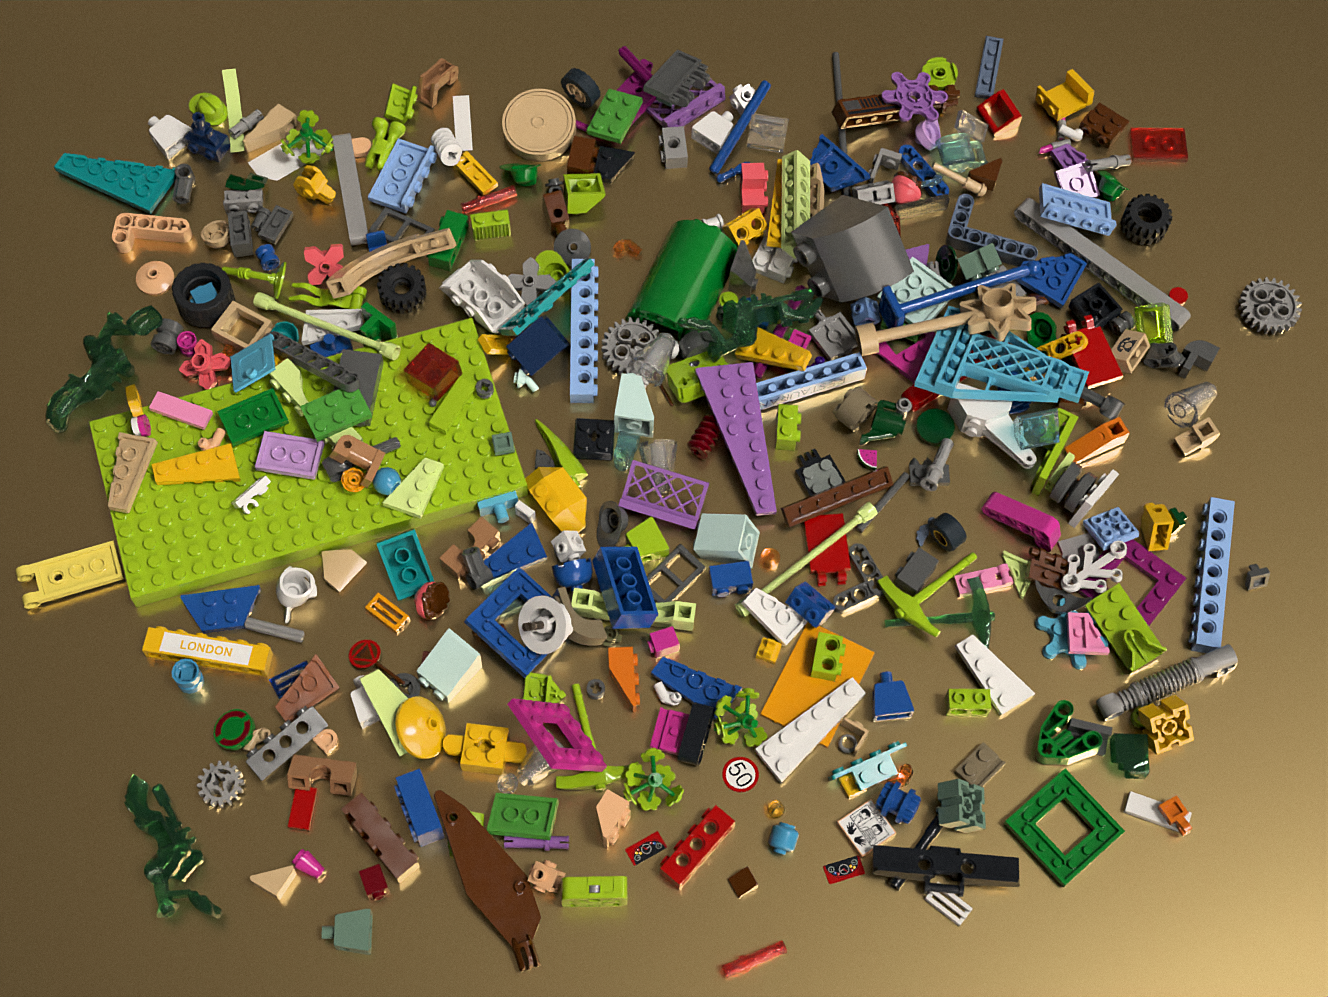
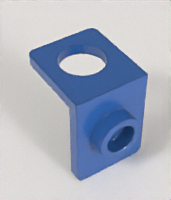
(376, 240)

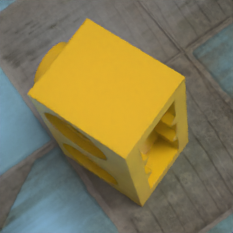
(743, 223)

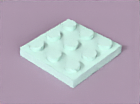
(916, 285)

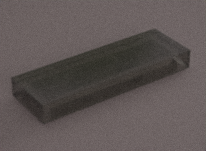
(922, 206)

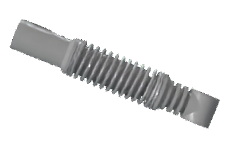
(1190, 671)

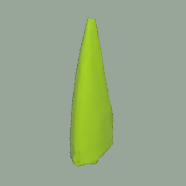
(562, 454)

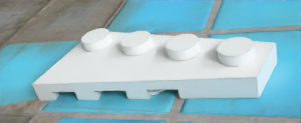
(993, 674)

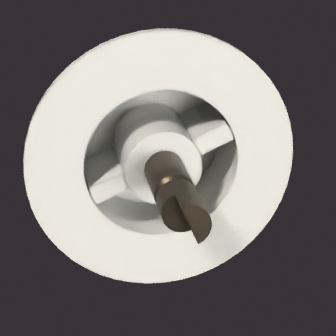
(544, 624)

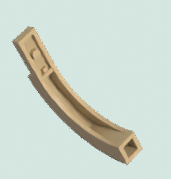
(374, 262)

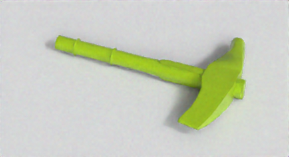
(908, 606)
(589, 779)

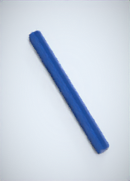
(739, 127)

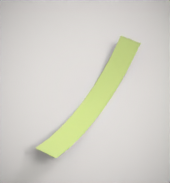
(233, 106)

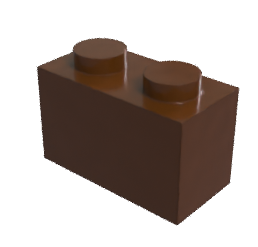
(582, 156)

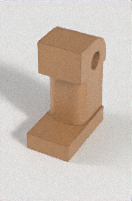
(434, 79)
(360, 454)

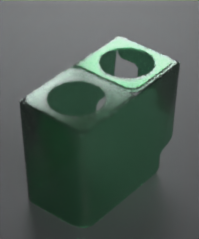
(1130, 754)

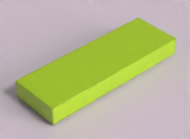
(452, 404)

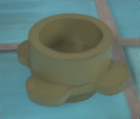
(614, 638)

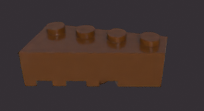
(379, 837)

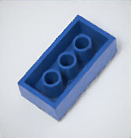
(625, 587)

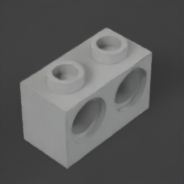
(877, 192)

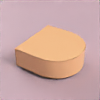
(361, 146)
(326, 740)

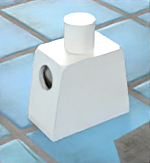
(713, 130)
(168, 134)
(363, 706)

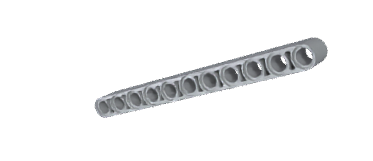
(1100, 262)

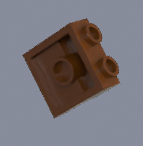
(1103, 125)

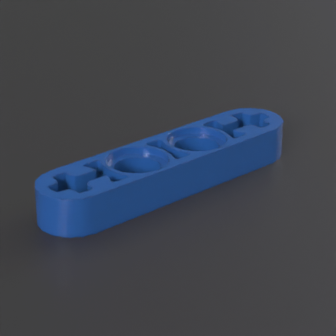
(926, 171)

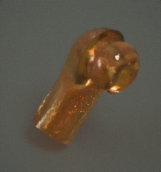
(626, 245)
(904, 775)

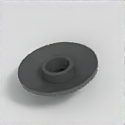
(572, 236)

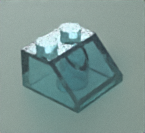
(1037, 429)

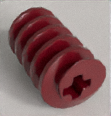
(704, 437)

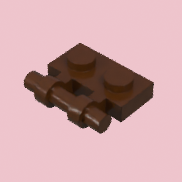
(1046, 574)

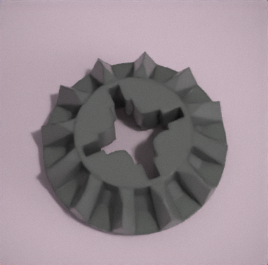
(411, 681)

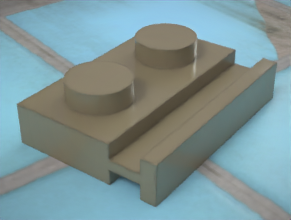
(980, 766)

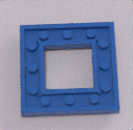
(484, 625)

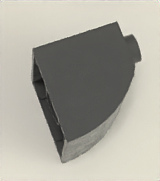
(851, 250)

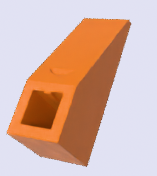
(1099, 440)
(622, 673)

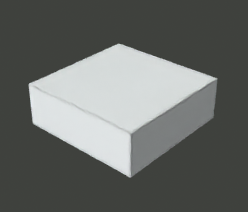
(525, 512)

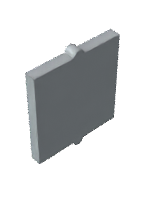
(1075, 546)

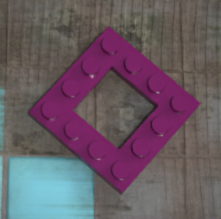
(1166, 579)

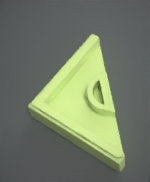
(1017, 571)

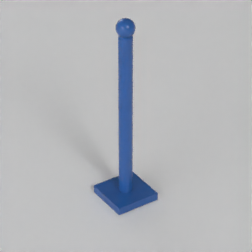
(894, 313)

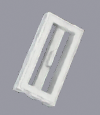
(944, 911)

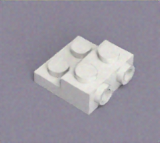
(773, 262)

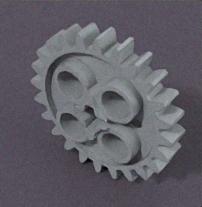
(1270, 305)
(635, 332)

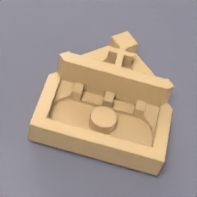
(340, 567)

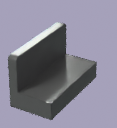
(1080, 727)

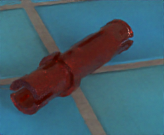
(481, 202)
(746, 962)

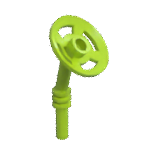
(273, 278)

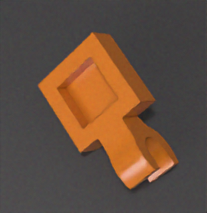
(1175, 812)

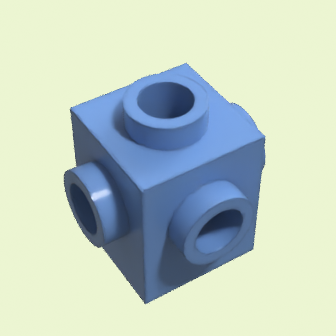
(865, 311)

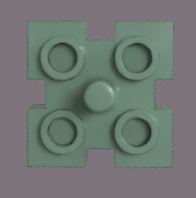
(980, 263)
(961, 806)

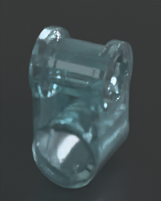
(625, 448)

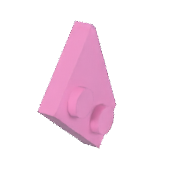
(1083, 635)

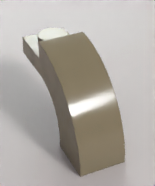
(584, 630)

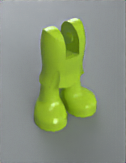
(380, 147)

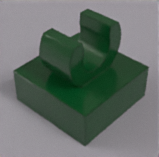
(1178, 519)

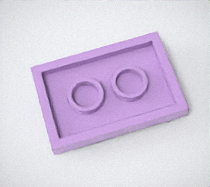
(289, 455)

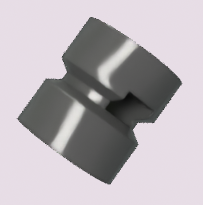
(166, 338)

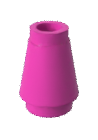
(308, 864)

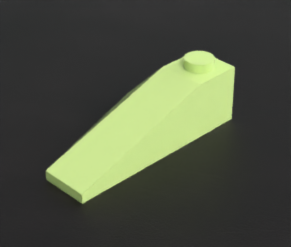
(386, 701)

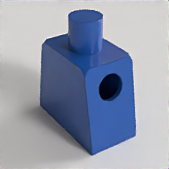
(890, 699)

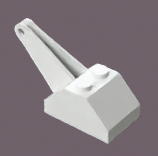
(990, 419)

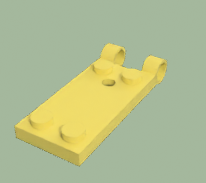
(79, 572)

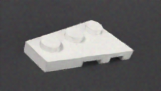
(345, 318)
(1095, 493)
(775, 616)

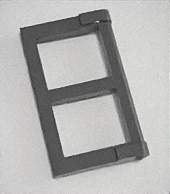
(407, 221)
(682, 585)

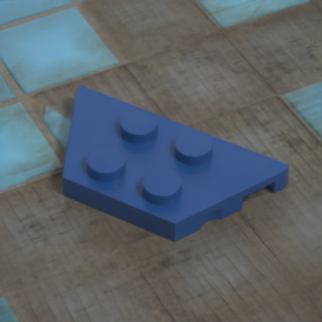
(836, 166)
(221, 608)

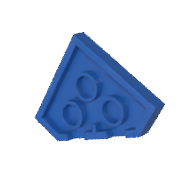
(1055, 278)

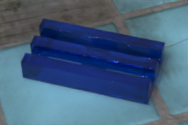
(285, 674)

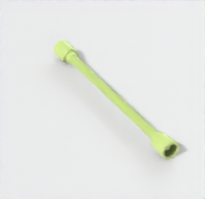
(387, 349)
(864, 514)

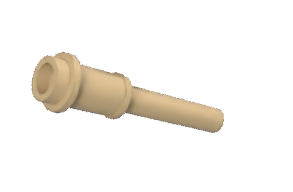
(971, 185)

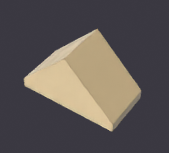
(275, 881)

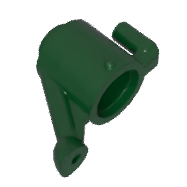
(884, 423)

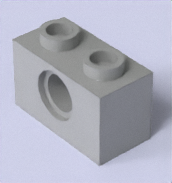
(677, 156)

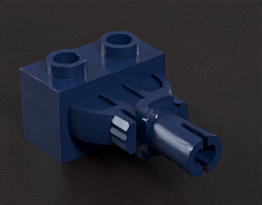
(206, 140)

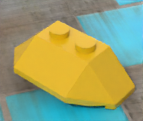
(559, 497)

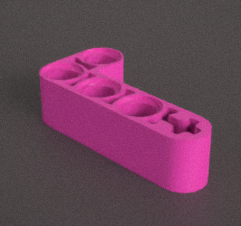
(1024, 518)

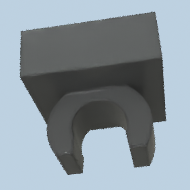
(1257, 577)

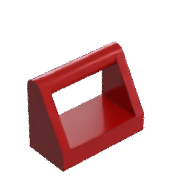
(1006, 107)

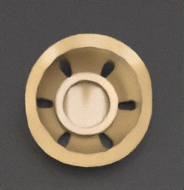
(218, 237)

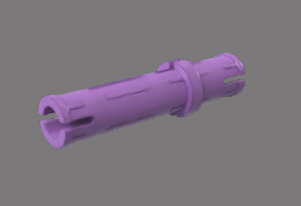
(553, 843)

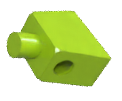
(648, 541)

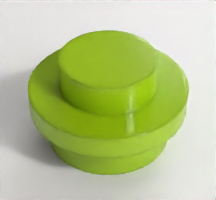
(726, 296)

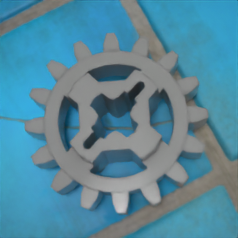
(228, 781)

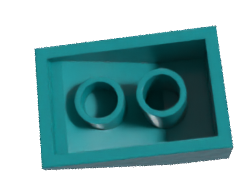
(405, 563)

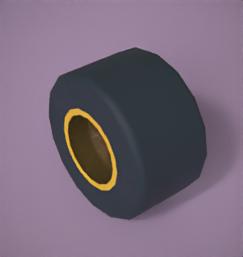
(947, 532)

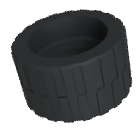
(198, 275)

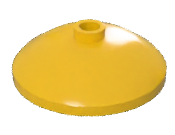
(420, 727)

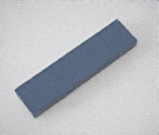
(989, 67)

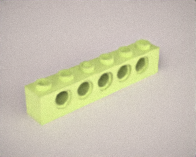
(794, 197)

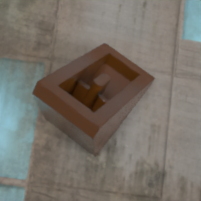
(986, 173)

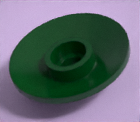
(947, 262)

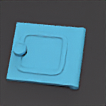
(252, 363)

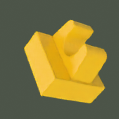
(768, 650)

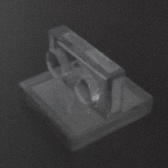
(767, 133)

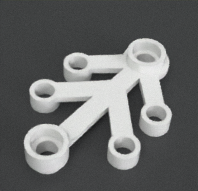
(1094, 569)

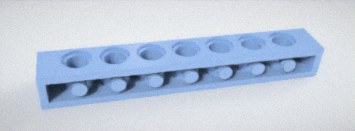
(586, 391)
(1223, 511)

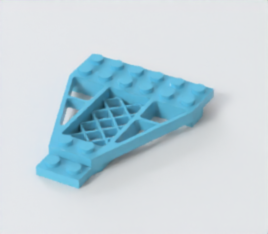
(952, 358)

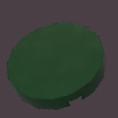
(934, 426)

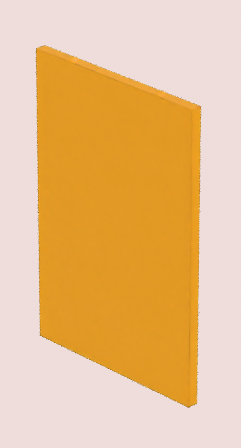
(798, 692)

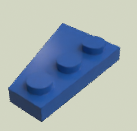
(519, 551)

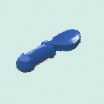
(731, 173)

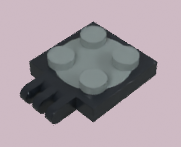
(817, 473)

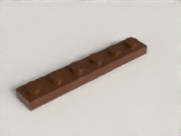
(837, 496)

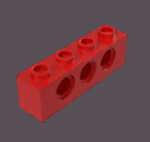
(678, 874)

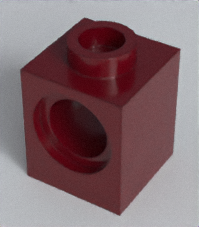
(374, 882)

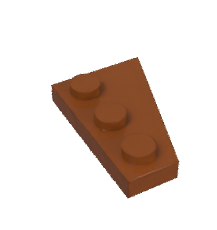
(308, 689)

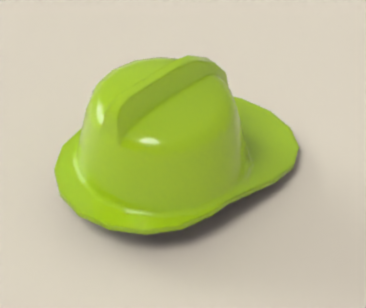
(211, 106)
(552, 264)

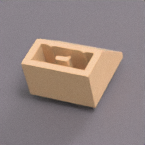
(611, 814)

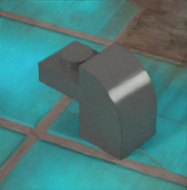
(694, 343)
(1199, 354)

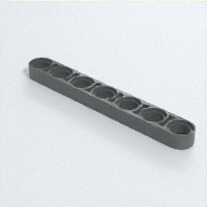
(315, 366)

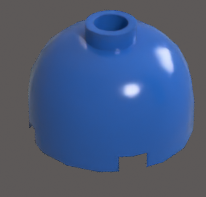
(573, 573)

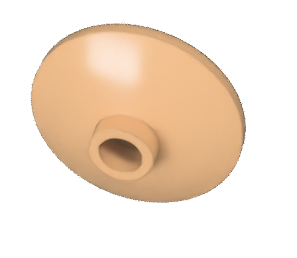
(155, 284)

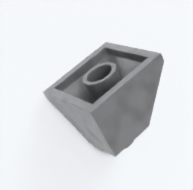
(742, 272)

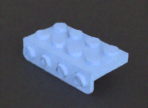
(402, 175)
(1075, 209)

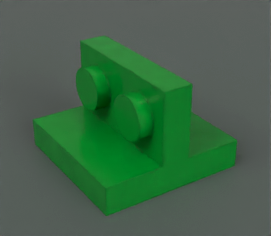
(377, 325)

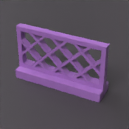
(696, 108)
(659, 511)

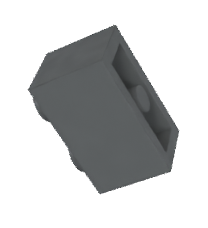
(916, 571)

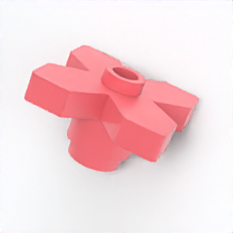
(324, 262)
(205, 364)

